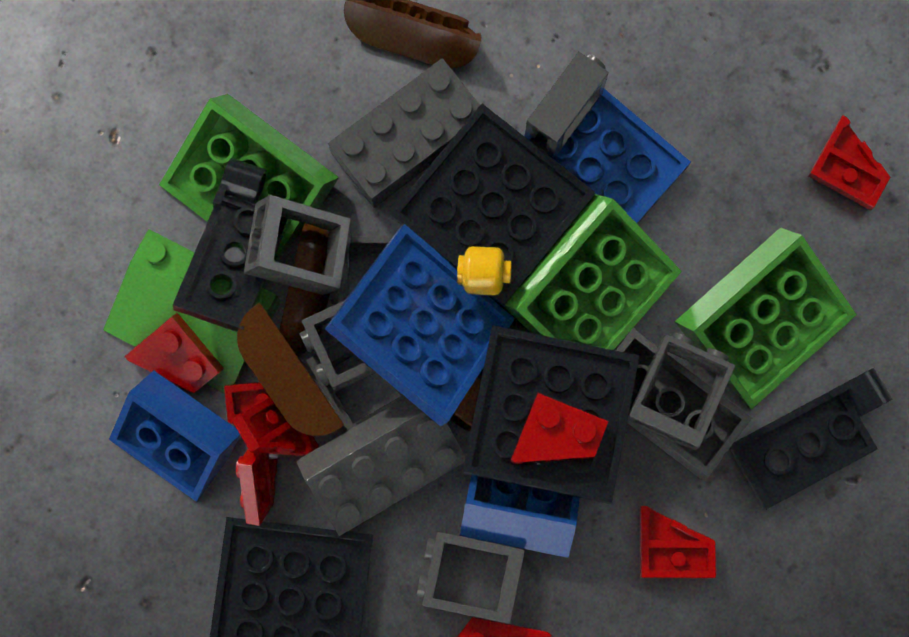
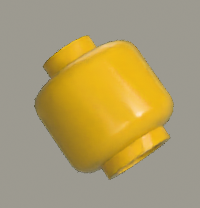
(483, 270)

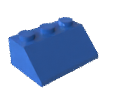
(174, 435)
(520, 516)

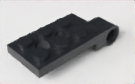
(226, 228)
(832, 419)

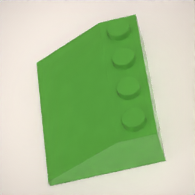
(233, 131)
(594, 279)
(148, 299)
(768, 314)

